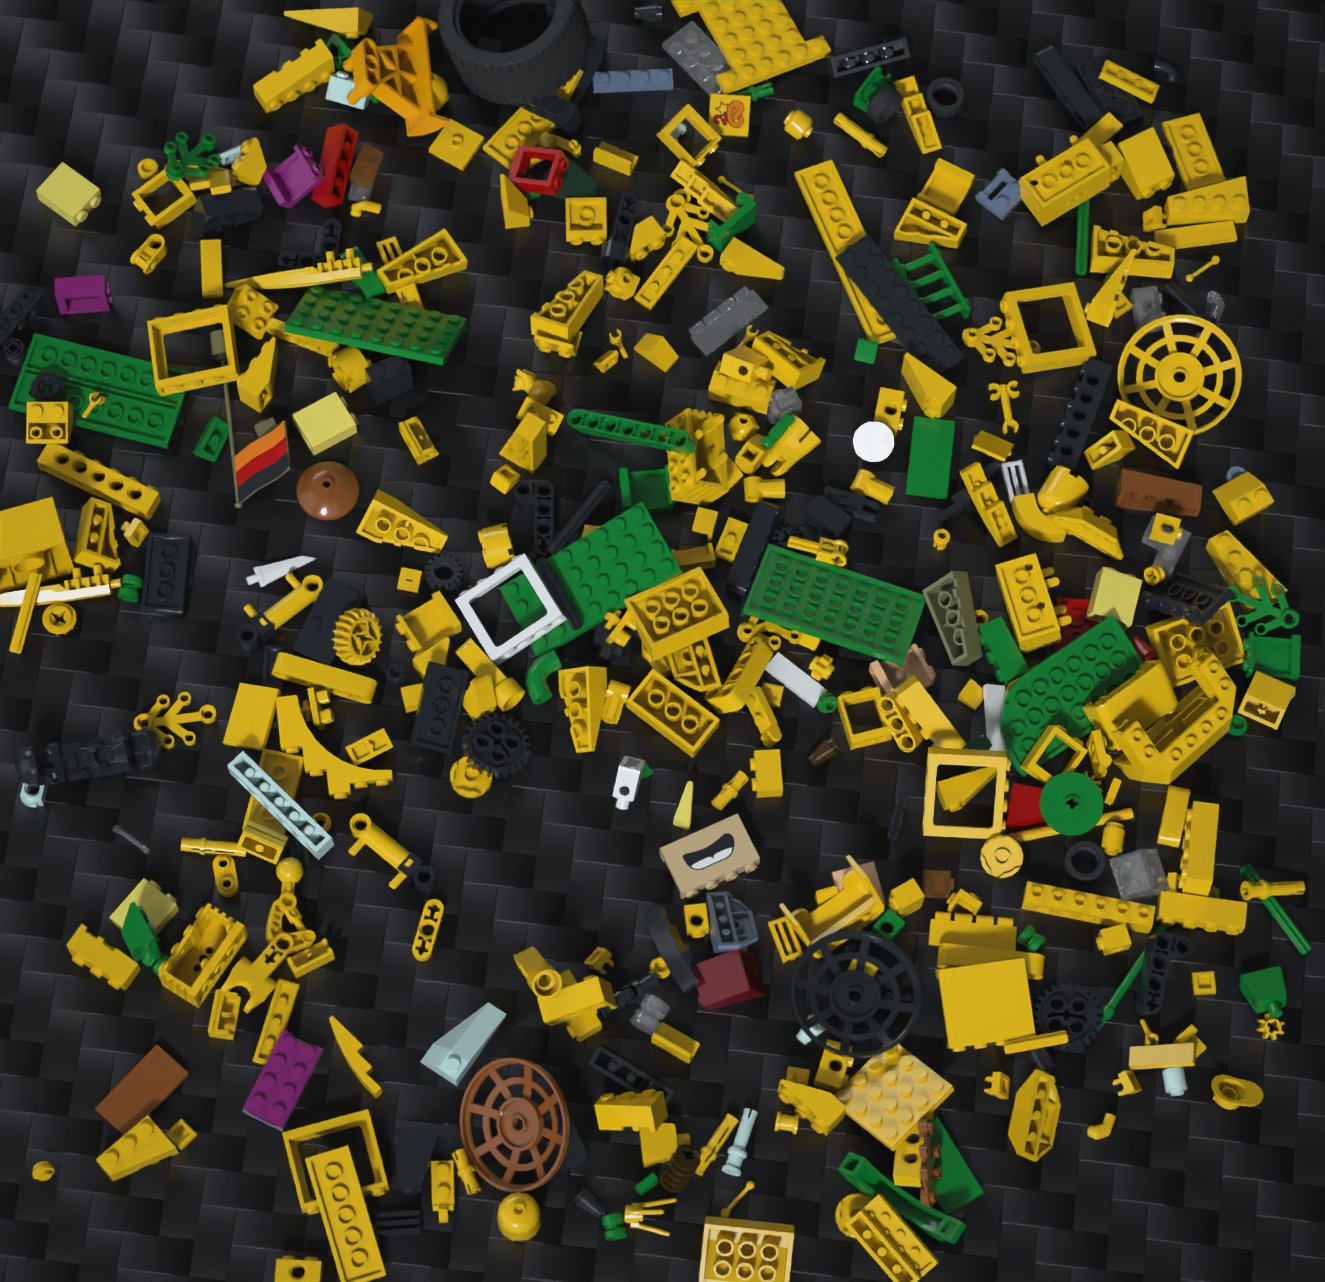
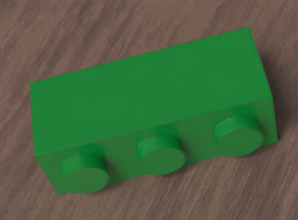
(1002, 651)

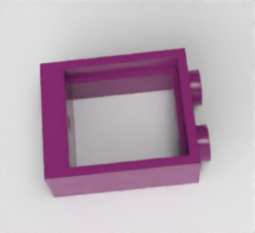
(83, 294)

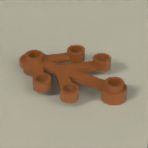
(929, 1172)

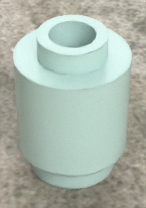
(1174, 1080)

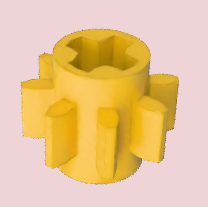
(821, 667)
(1265, 1029)

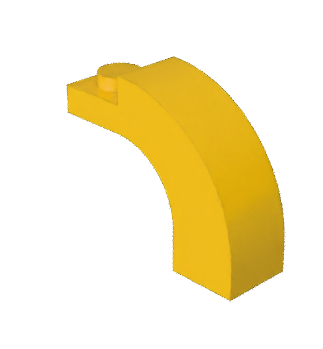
(1034, 521)

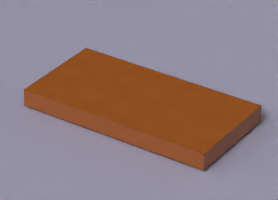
(142, 1090)

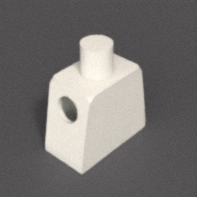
(628, 775)

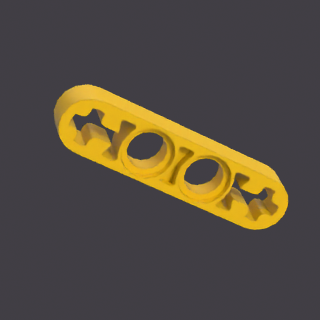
(276, 328)

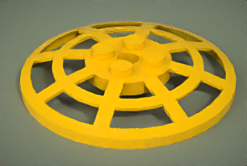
(1184, 363)

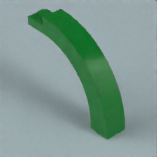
(924, 1218)

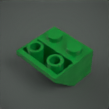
(139, 936)

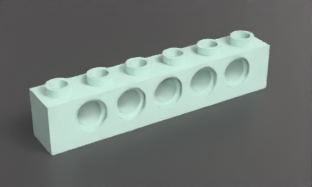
(280, 805)

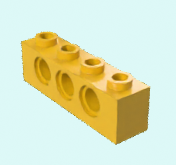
(909, 1173)

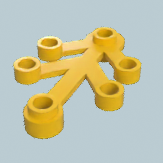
(688, 224)
(976, 337)
(757, 629)
(172, 720)

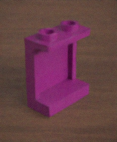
(294, 177)

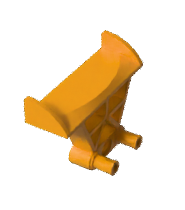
(414, 77)

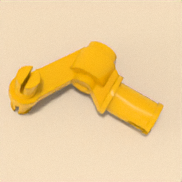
(552, 141)

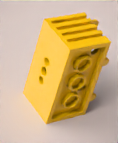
(1063, 185)
(702, 474)
(1030, 603)
(208, 931)

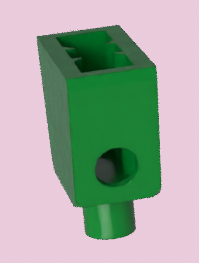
(1265, 990)

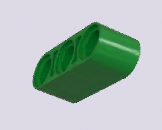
(369, 285)

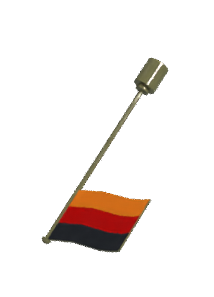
(262, 459)

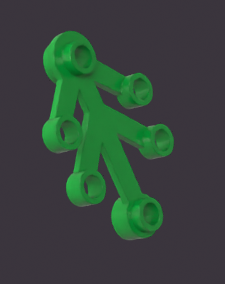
(177, 170)
(1265, 607)

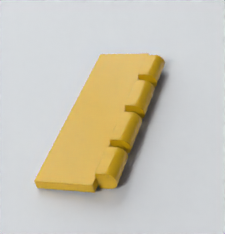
(978, 934)

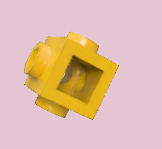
(621, 283)

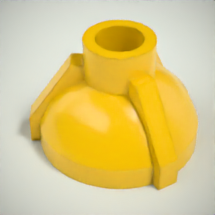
(741, 431)

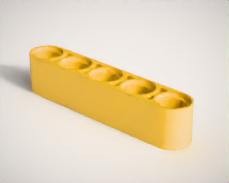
(324, 677)
(959, 955)

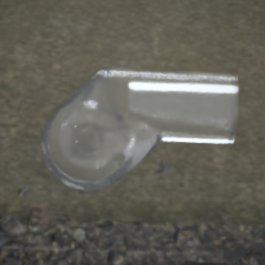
(1216, 304)

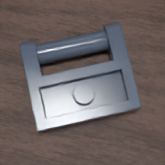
(1005, 200)

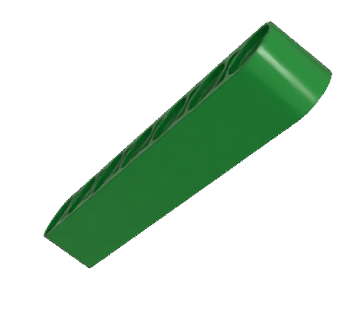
(639, 434)

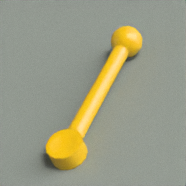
(721, 179)
(1215, 260)
(726, 1212)

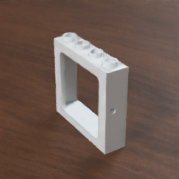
(529, 635)

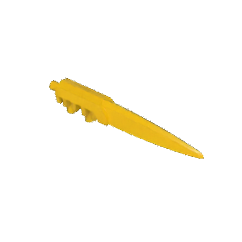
(325, 273)
(71, 590)

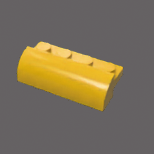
(891, 1241)

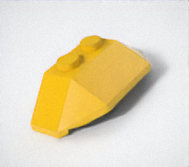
(1090, 529)
(695, 666)
(1035, 1116)

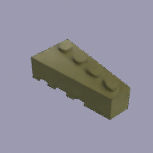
(955, 617)

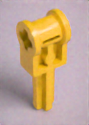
(825, 550)

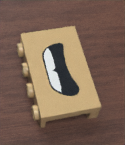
(710, 856)

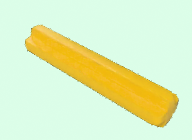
(1035, 1042)

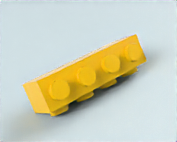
(928, 715)
(1201, 912)

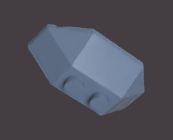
(729, 922)

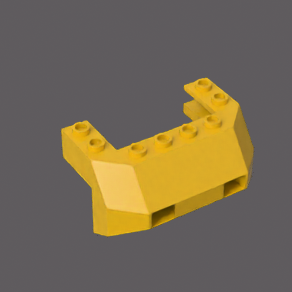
(1185, 734)

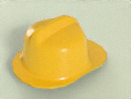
(1235, 1092)

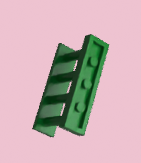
(935, 255)

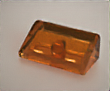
(366, 166)

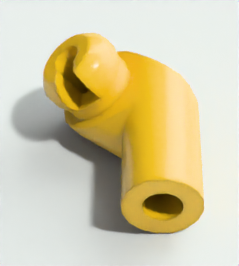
(365, 205)
(1103, 1130)

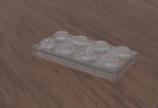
(697, 56)

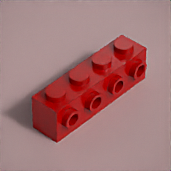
(335, 165)

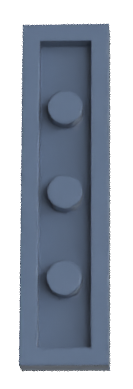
(633, 80)

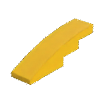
(918, 116)
(704, 191)
(988, 505)
(351, 1050)

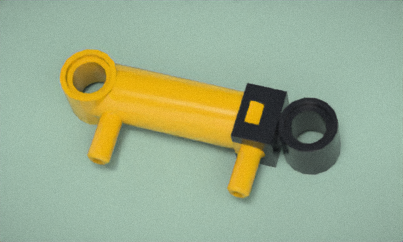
(265, 624)
(407, 863)

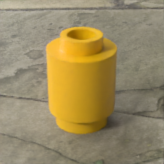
(1113, 838)

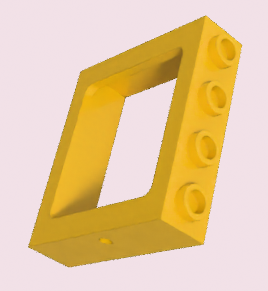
(183, 321)
(1033, 362)
(965, 757)
(326, 1127)

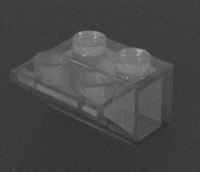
(1139, 874)

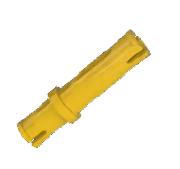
(866, 139)
(209, 846)
(709, 1152)

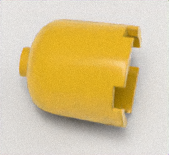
(1061, 491)
(519, 1217)

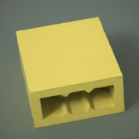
(69, 194)
(325, 423)
(1114, 595)
(157, 906)

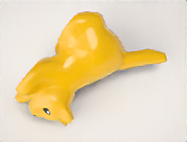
(536, 389)

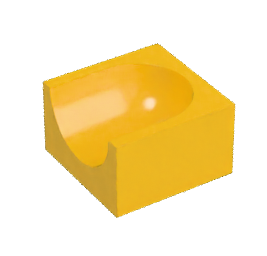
(32, 541)

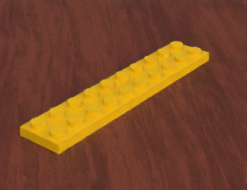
(839, 230)

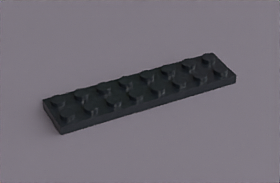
(898, 306)

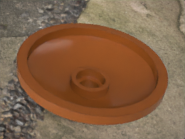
(330, 501)

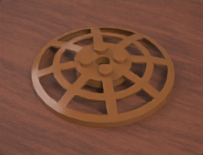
(508, 1128)

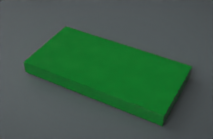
(930, 457)
(957, 1182)

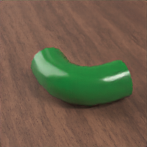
(537, 676)

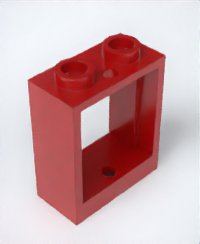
(521, 164)

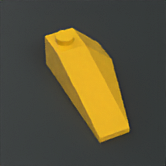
(341, 20)
(396, 523)
(584, 697)

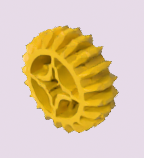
(357, 636)

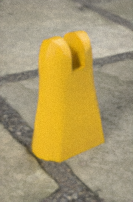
(790, 447)

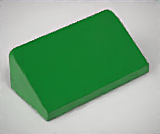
(212, 439)

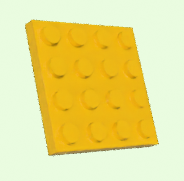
(893, 1095)

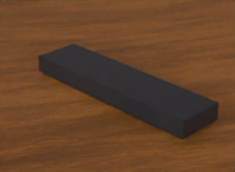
(268, 678)

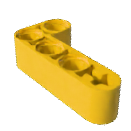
(742, 679)

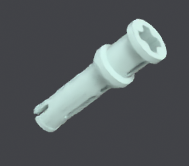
(737, 1151)

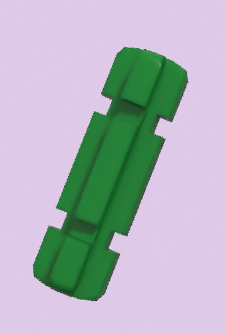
(778, 430)

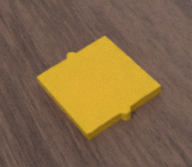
(992, 446)

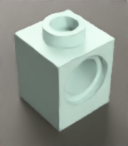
(36, 799)

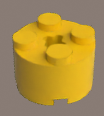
(349, 368)
(496, 546)

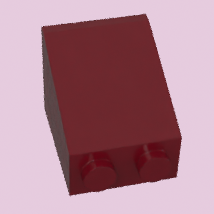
(728, 979)

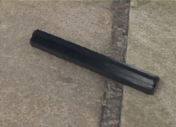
(559, 593)

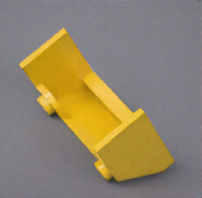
(848, 910)

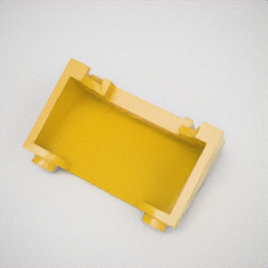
(1140, 699)

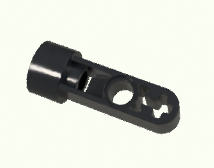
(616, 250)

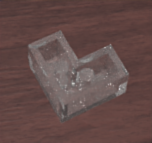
(1168, 555)

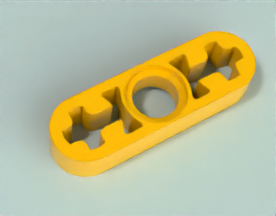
(427, 914)

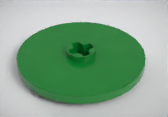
(1058, 813)

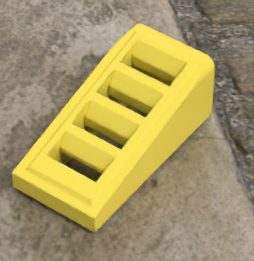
(683, 814)

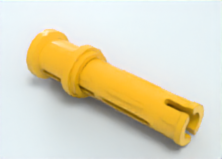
(1263, 889)

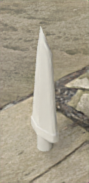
(270, 572)

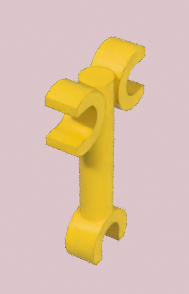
(1005, 392)

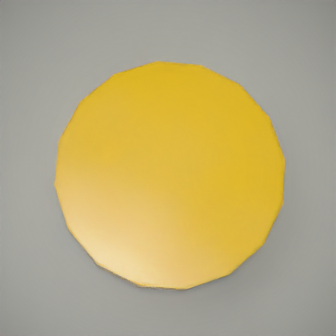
(468, 780)
(1001, 856)
(849, 1208)

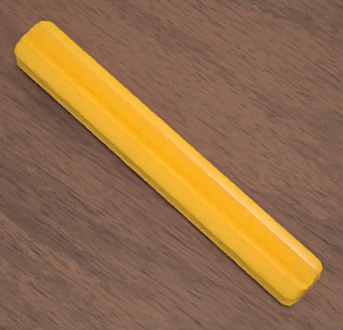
(25, 612)

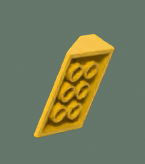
(677, 613)
(1180, 642)
(745, 1251)

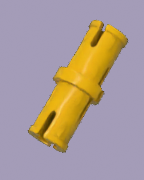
(729, 790)
(466, 1171)

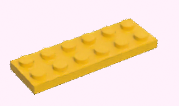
(345, 1215)

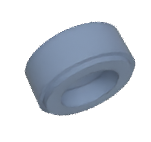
(1234, 472)

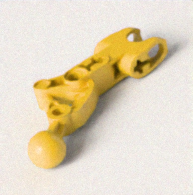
(257, 975)

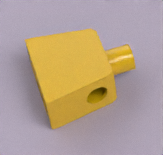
(745, 365)
(660, 1145)

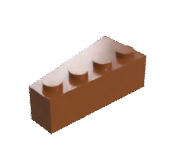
(1157, 494)

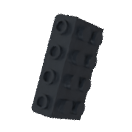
(1188, 598)

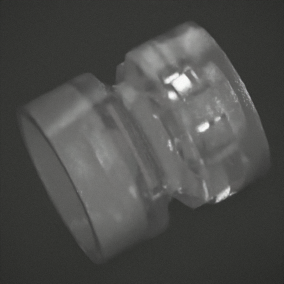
(651, 1012)

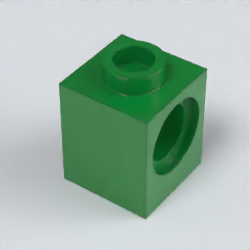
(891, 920)

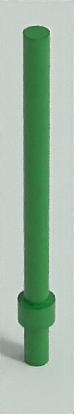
(1108, 1010)

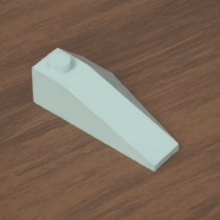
(460, 1047)

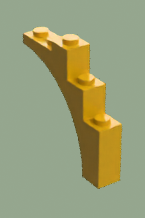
(340, 774)

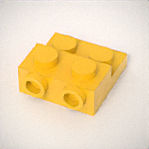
(586, 220)

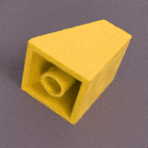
(1145, 164)

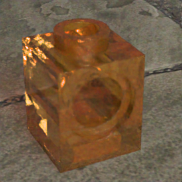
(937, 883)

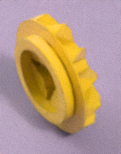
(59, 609)

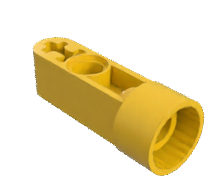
(506, 689)
(540, 975)

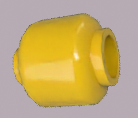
(798, 124)

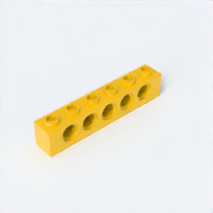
(142, 507)
(1087, 907)

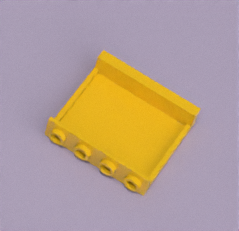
(986, 1003)

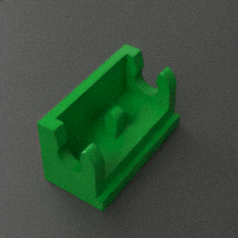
(871, 87)

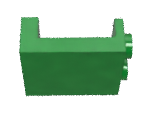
(739, 222)
(646, 486)
(1272, 656)

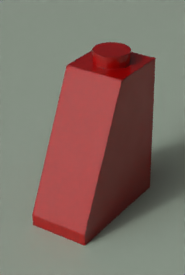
(1023, 807)

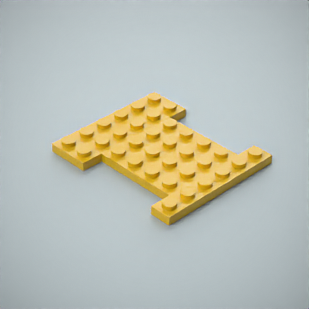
(754, 38)

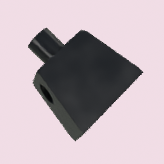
(606, 648)

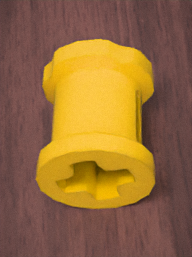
(786, 1122)

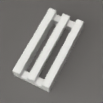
(1012, 464)

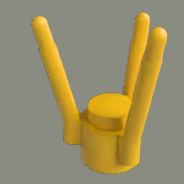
(636, 1212)

